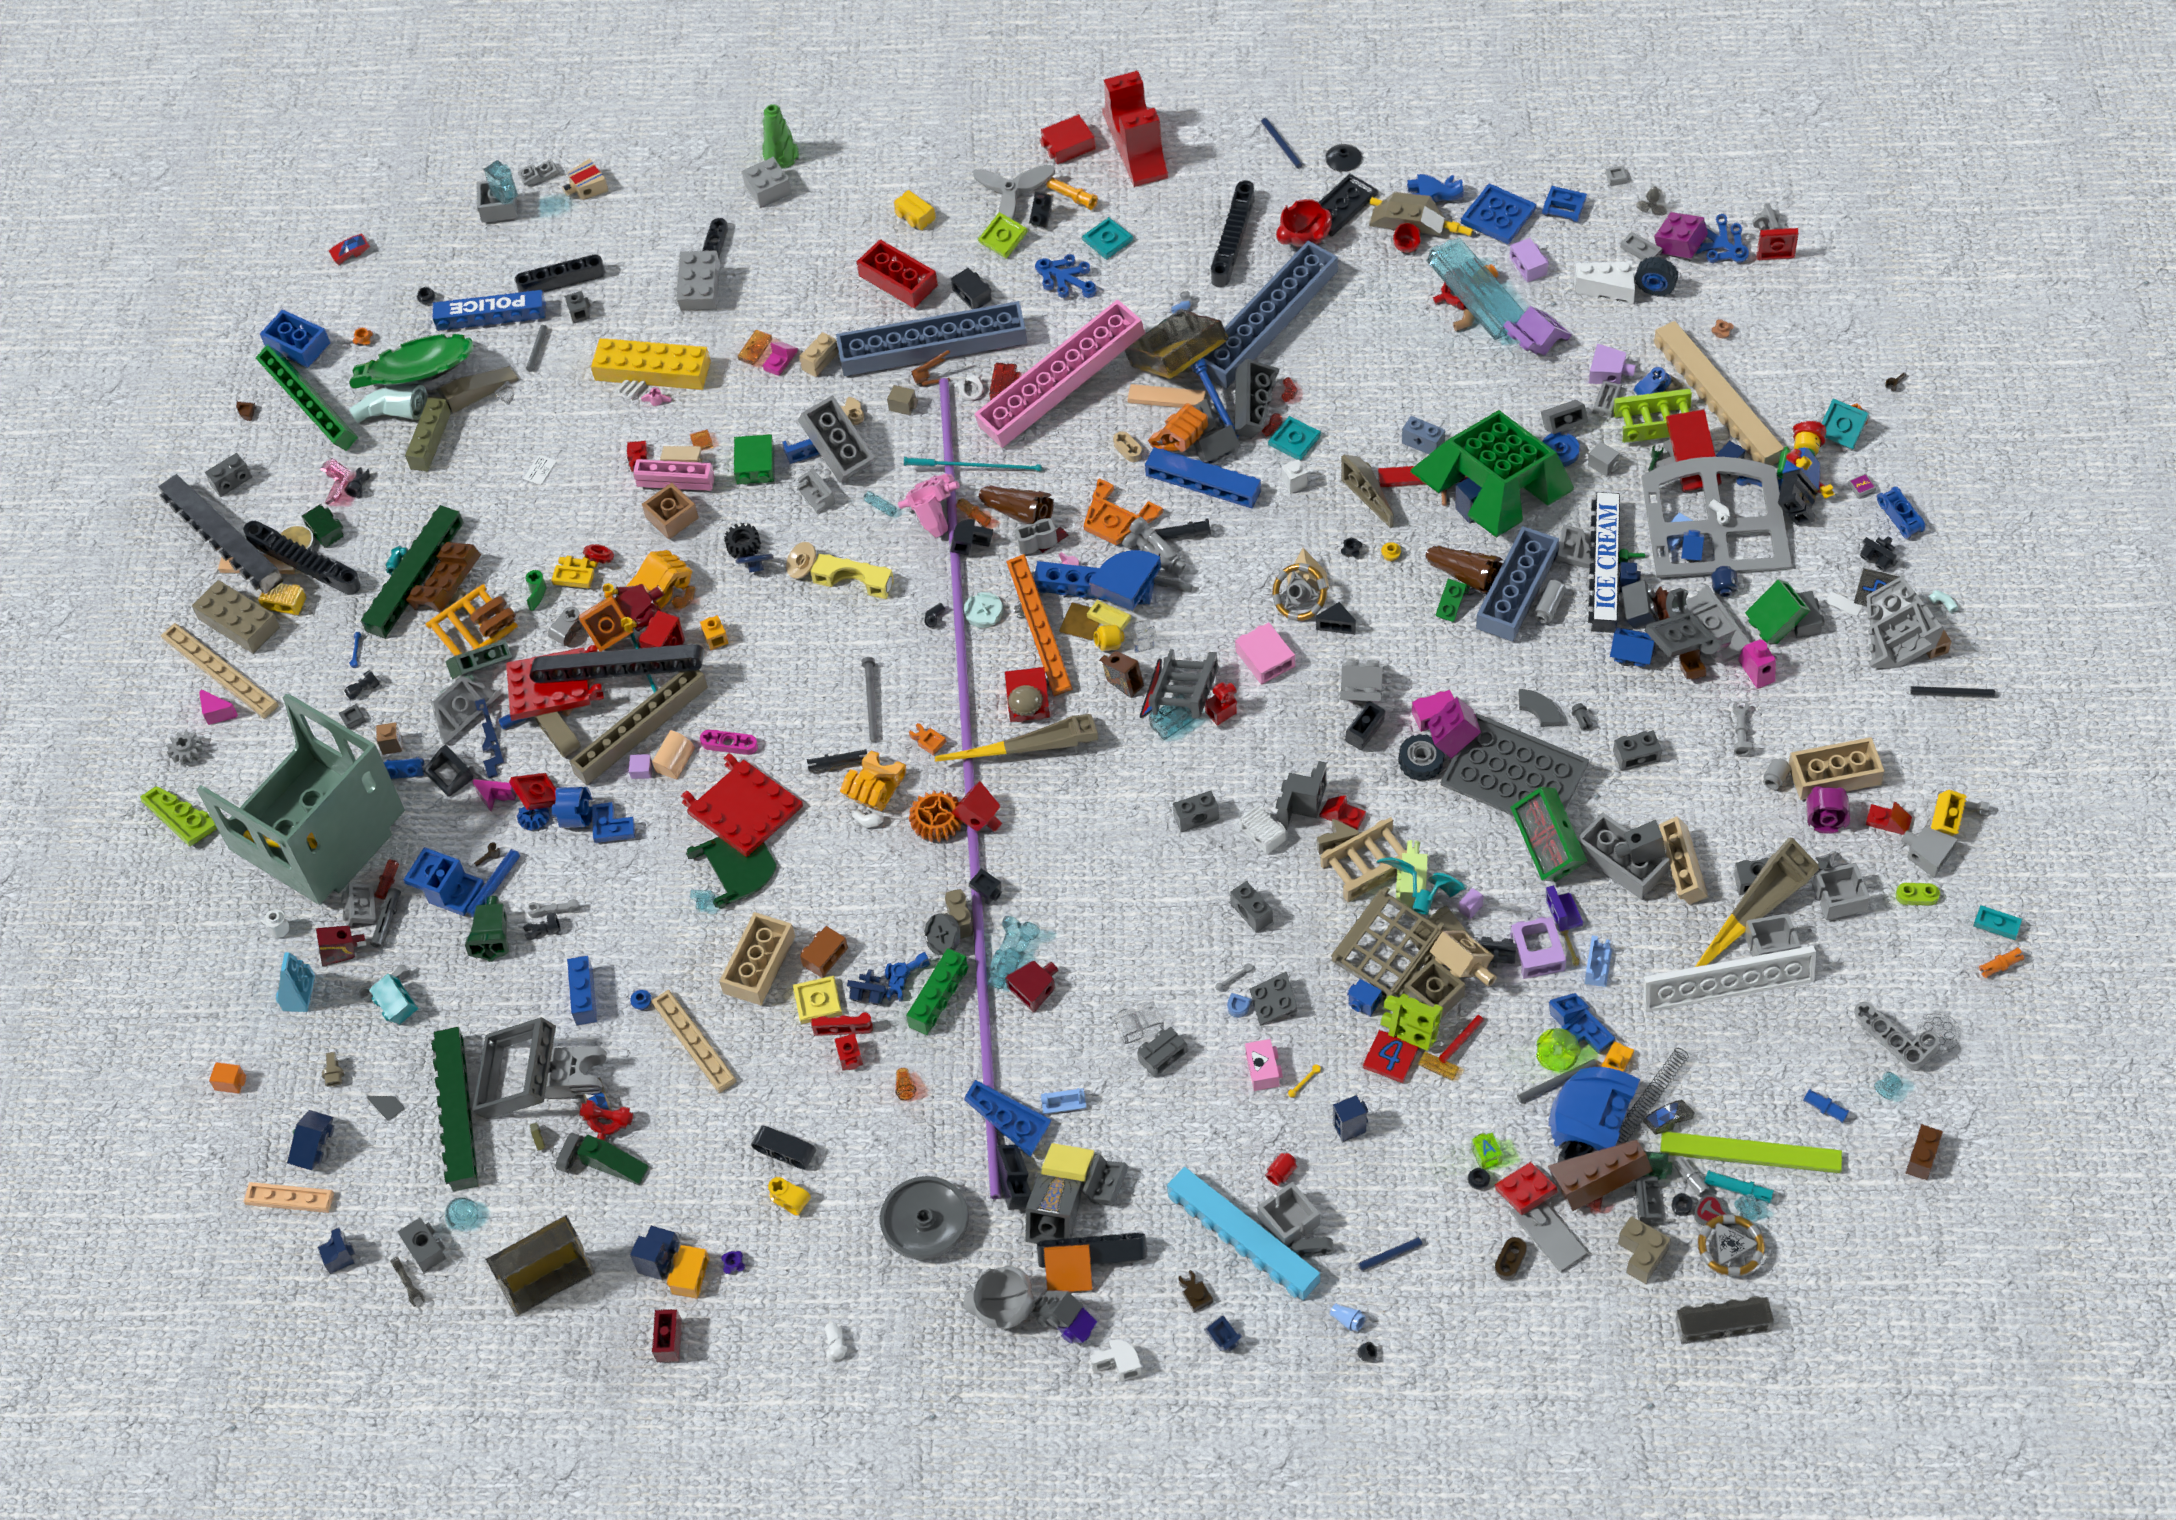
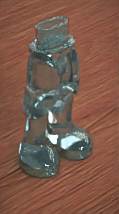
(1007, 957)

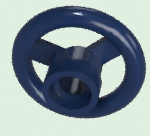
(755, 562)

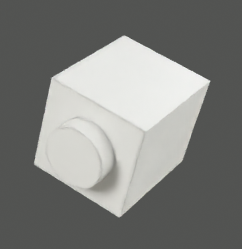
(1294, 476)

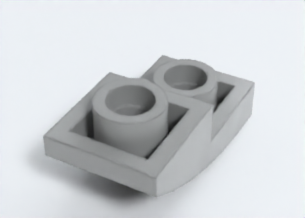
(533, 175)

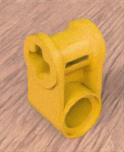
(788, 1195)

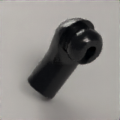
(931, 615)

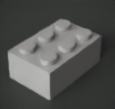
(698, 280)

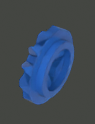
(539, 819)

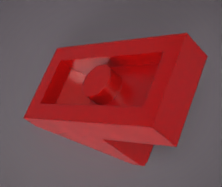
(1338, 809)
(1891, 820)

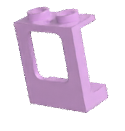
(1540, 961)

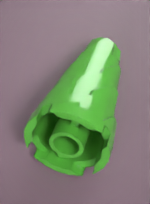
(778, 138)

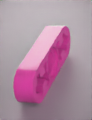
(721, 736)

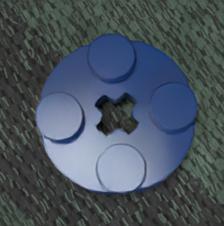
(1569, 443)

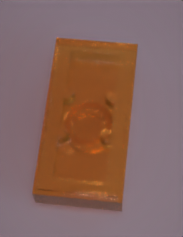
(755, 347)

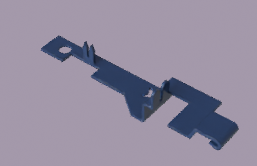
(487, 745)

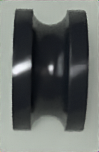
(1678, 1210)

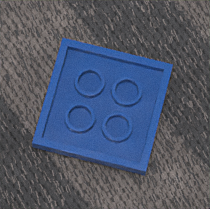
(1498, 213)

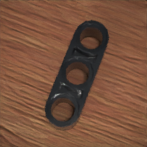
(783, 1147)

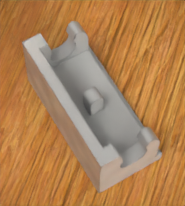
(815, 491)

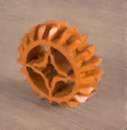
(931, 810)

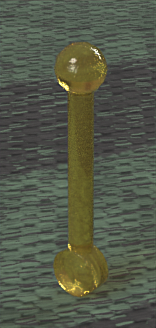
(1575, 960)

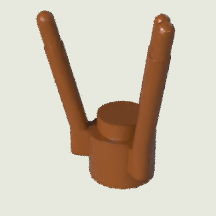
(921, 373)

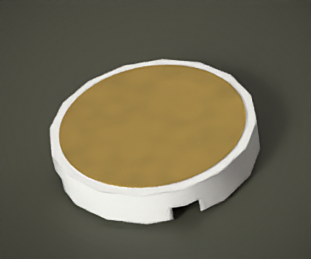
(299, 534)

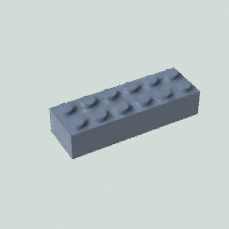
(1517, 583)

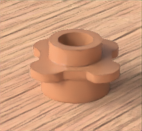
(1722, 329)

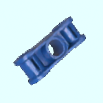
(1893, 504)

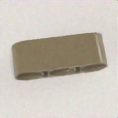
(558, 733)

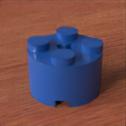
(572, 807)

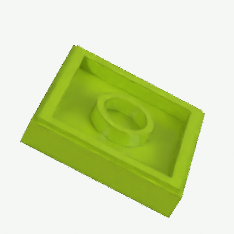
(1002, 235)

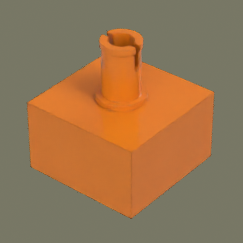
(604, 623)

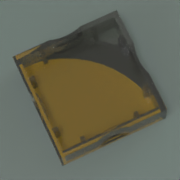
(1176, 343)
(540, 1265)

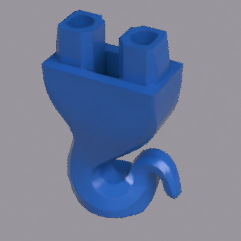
(1432, 187)

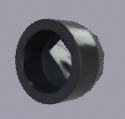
(1367, 1351)

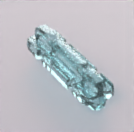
(880, 503)

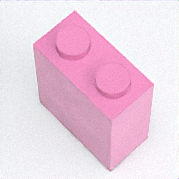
(1265, 653)

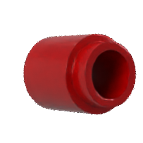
(1281, 1169)

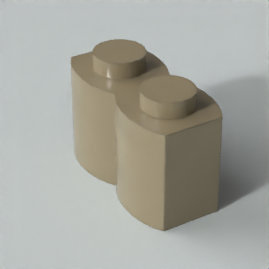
(958, 908)

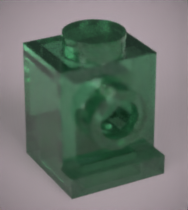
(1659, 1165)

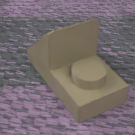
(1340, 834)

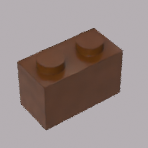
(1924, 1152)

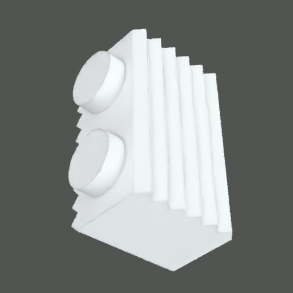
(1262, 829)

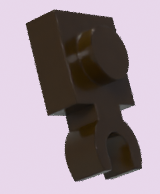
(1195, 1294)

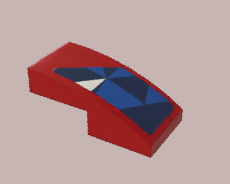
(354, 245)

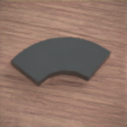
(1539, 706)

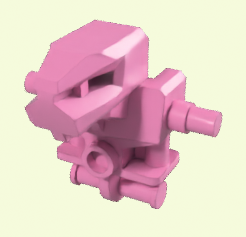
(927, 499)

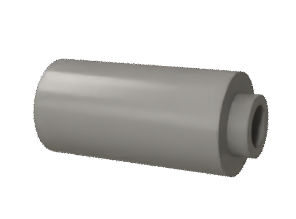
(1549, 601)

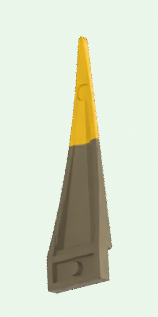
(1057, 735)
(1779, 878)

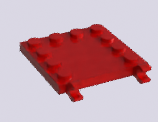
(536, 699)
(743, 806)

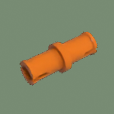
(2001, 962)

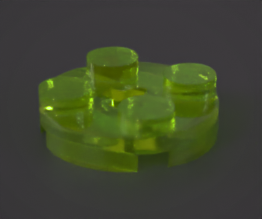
(1546, 1050)

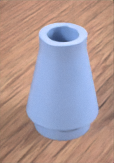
(1349, 1317)

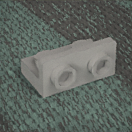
(358, 904)

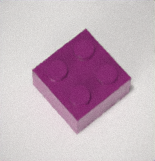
(1681, 234)
(1454, 727)

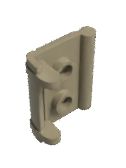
(1441, 915)

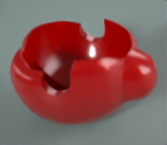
(1303, 223)

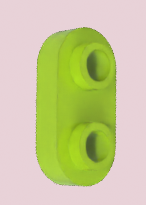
(1918, 894)

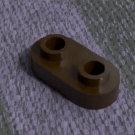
(1510, 1260)

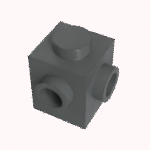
(578, 306)

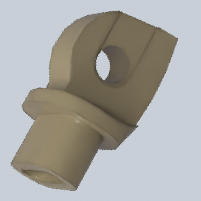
(332, 1073)

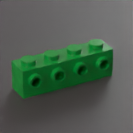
(937, 991)

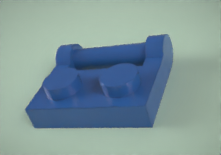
(1567, 199)

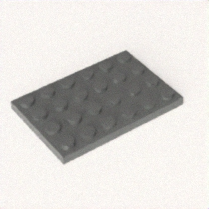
(1509, 765)

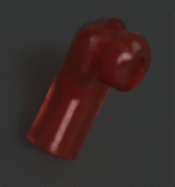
(1290, 391)

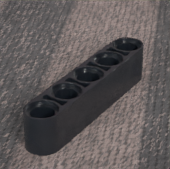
(561, 274)
(1103, 1247)

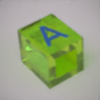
(1486, 1151)

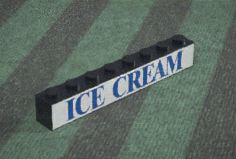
(1605, 562)

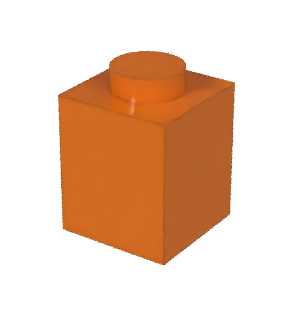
(227, 1077)

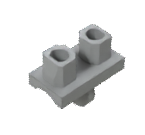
(1768, 219)

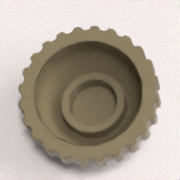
(1025, 700)

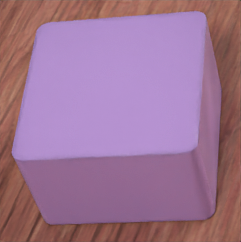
(640, 766)
(1471, 903)

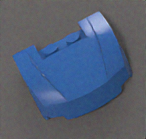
(1592, 1107)

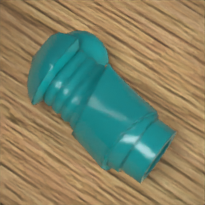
(395, 558)

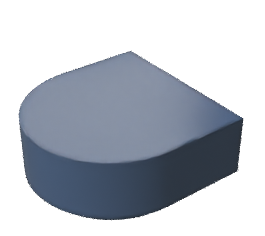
(1238, 1005)

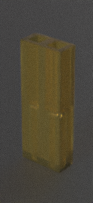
(1433, 1064)

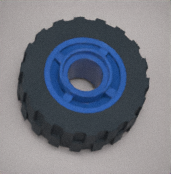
(1656, 276)

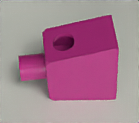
(1758, 663)

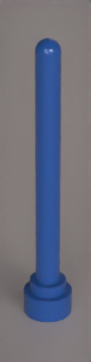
(1200, 369)

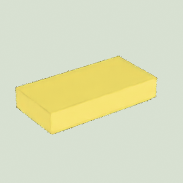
(1108, 615)

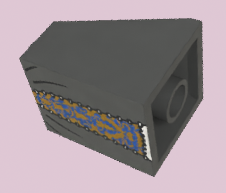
(1052, 1209)

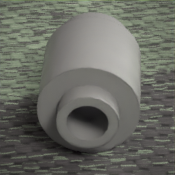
(1776, 773)

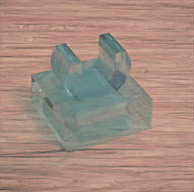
(702, 898)

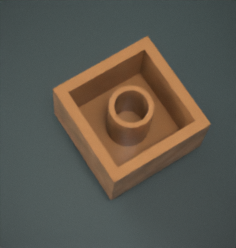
(670, 511)

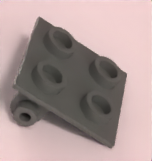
(1274, 999)

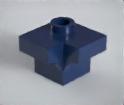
(336, 1252)

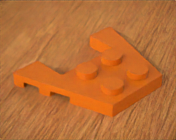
(1110, 520)

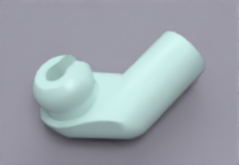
(1946, 599)

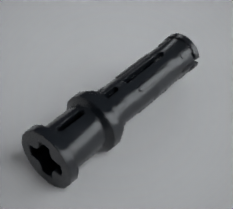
(1190, 529)

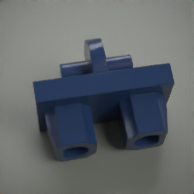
(858, 988)

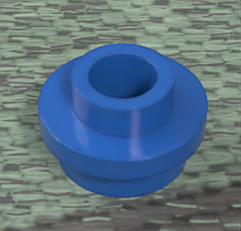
(642, 1004)

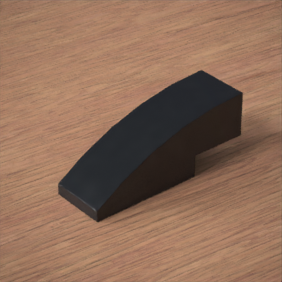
(1013, 1176)

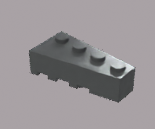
(1252, 396)

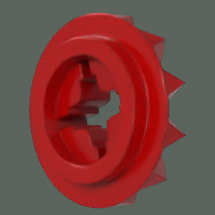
(598, 553)

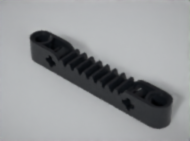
(1233, 233)
(279, 547)

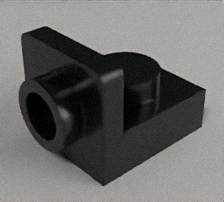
(986, 886)

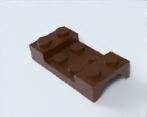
(455, 564)

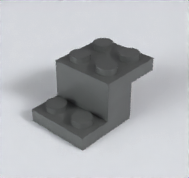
(1302, 794)

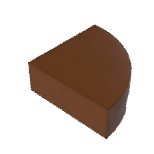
(246, 410)

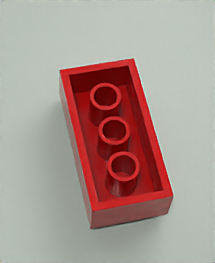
(897, 273)

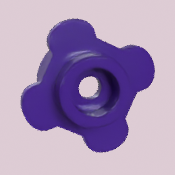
(733, 1256)

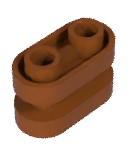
(491, 627)

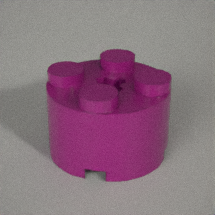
(1828, 809)

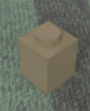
(902, 400)

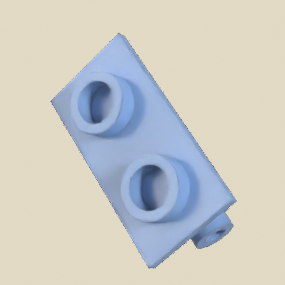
(1063, 1101)

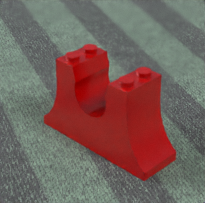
(1134, 128)

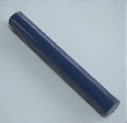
(1391, 1253)

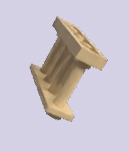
(1371, 878)

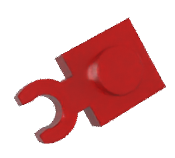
(635, 451)

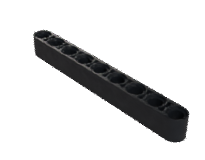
(617, 663)

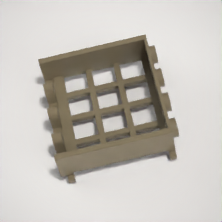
(1363, 925)

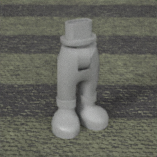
(1151, 542)

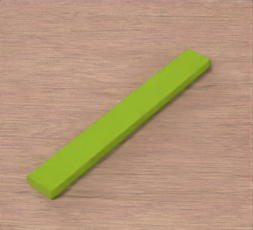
(1751, 1152)

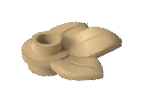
(853, 411)

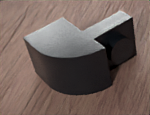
(967, 534)

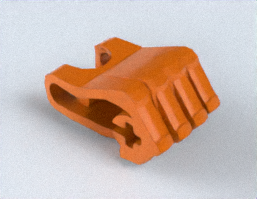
(1181, 429)

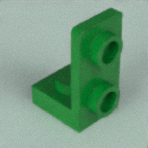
(1451, 599)

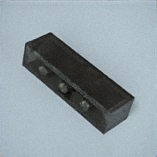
(1724, 1320)

